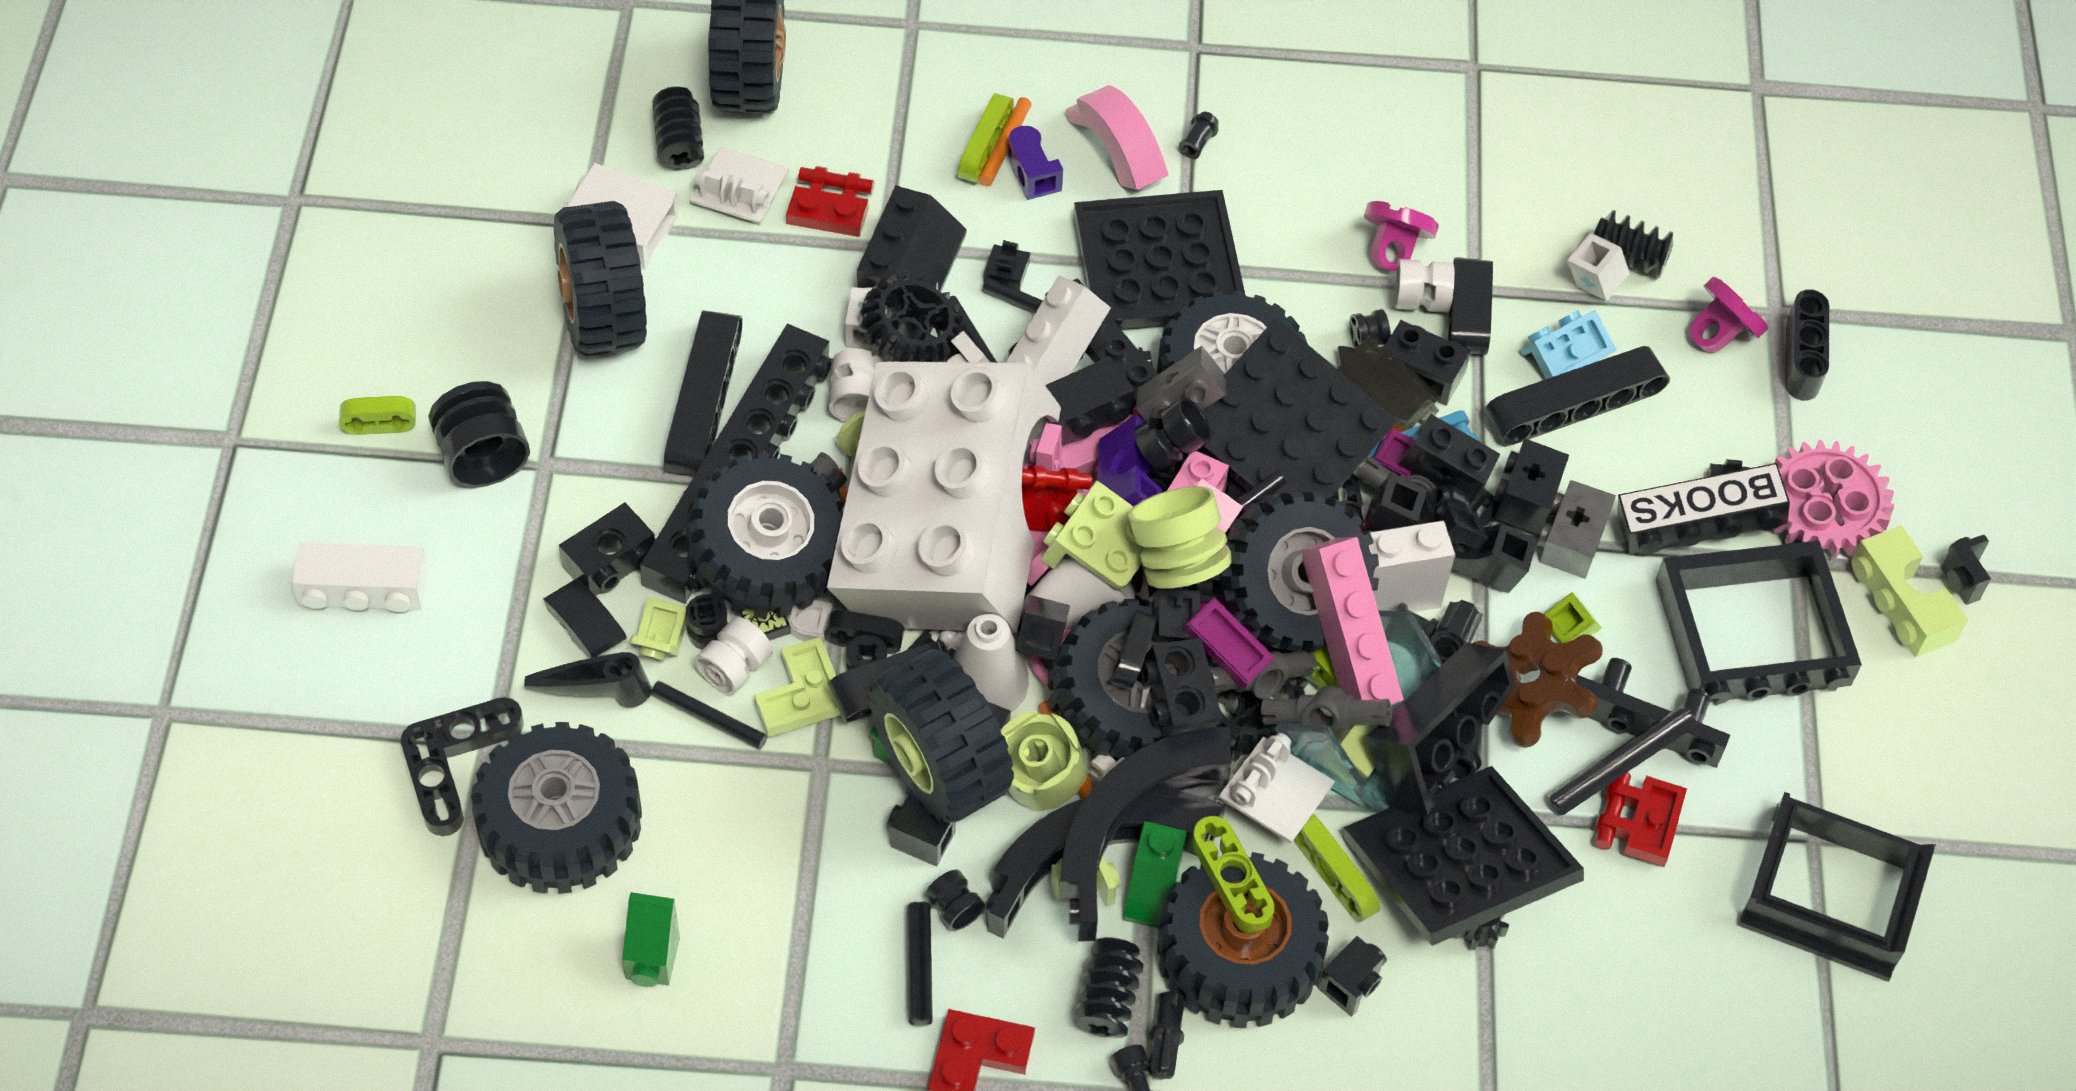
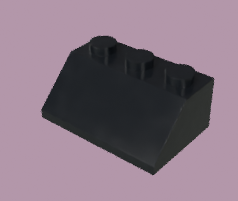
(912, 238)

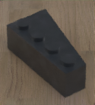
(1439, 725)

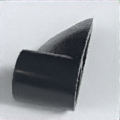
(599, 676)

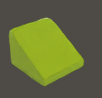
(1572, 619)

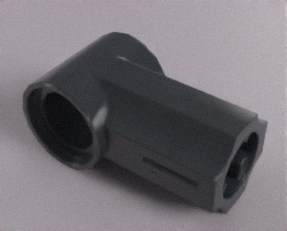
(1456, 628)

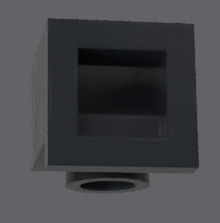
(1353, 974)

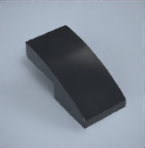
(585, 618)

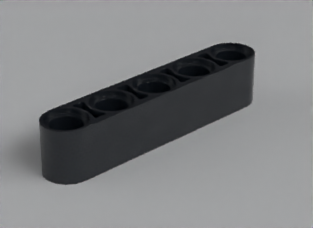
(703, 391)
(1576, 395)

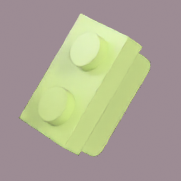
(1097, 536)

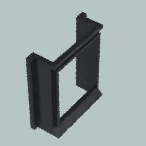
(1822, 933)

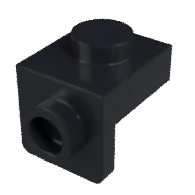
(1964, 569)

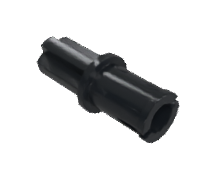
(1166, 1035)

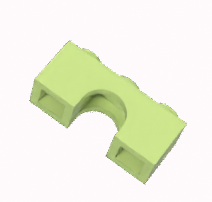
(1920, 618)

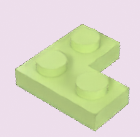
(807, 697)

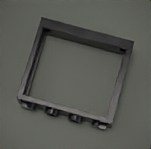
(1753, 566)

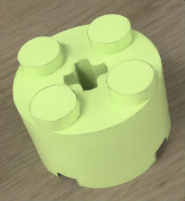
(1063, 765)

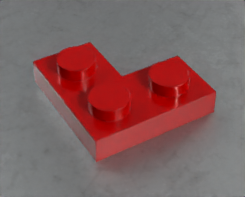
(976, 1042)

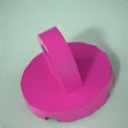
(1399, 227)
(1728, 312)

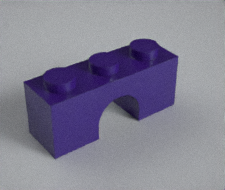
(1124, 466)

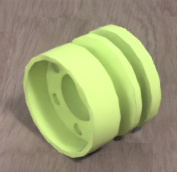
(1180, 537)

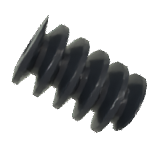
(677, 128)
(1636, 242)
(1109, 988)

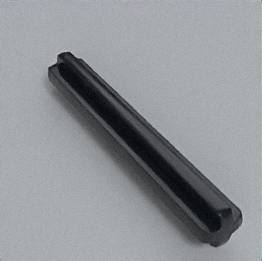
(1622, 760)

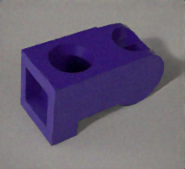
(1030, 165)

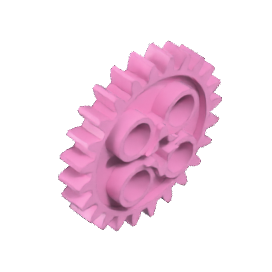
(1832, 498)

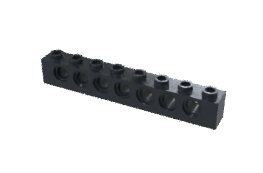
(792, 353)

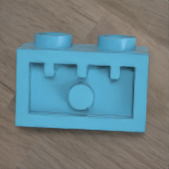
(1572, 346)

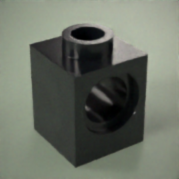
(1042, 627)

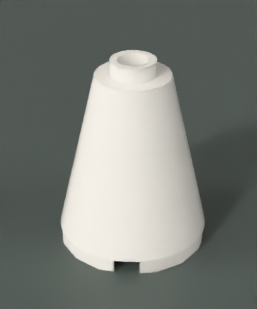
(1077, 587)
(992, 662)

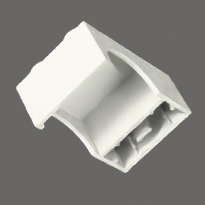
(937, 495)

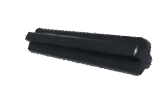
(919, 964)

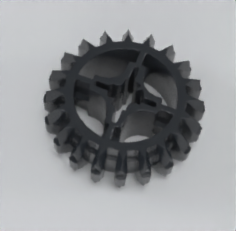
(915, 311)
(1248, 727)

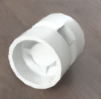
(1410, 289)
(851, 382)
(738, 650)

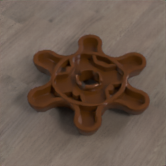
(1556, 685)

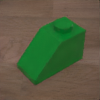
(1154, 873)
(650, 939)

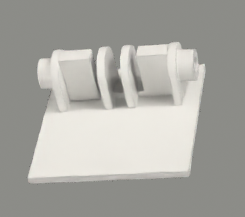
(739, 184)
(1277, 788)

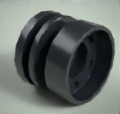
(479, 434)

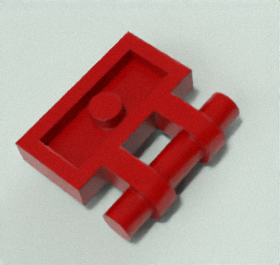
(829, 210)
(1046, 505)
(1653, 823)

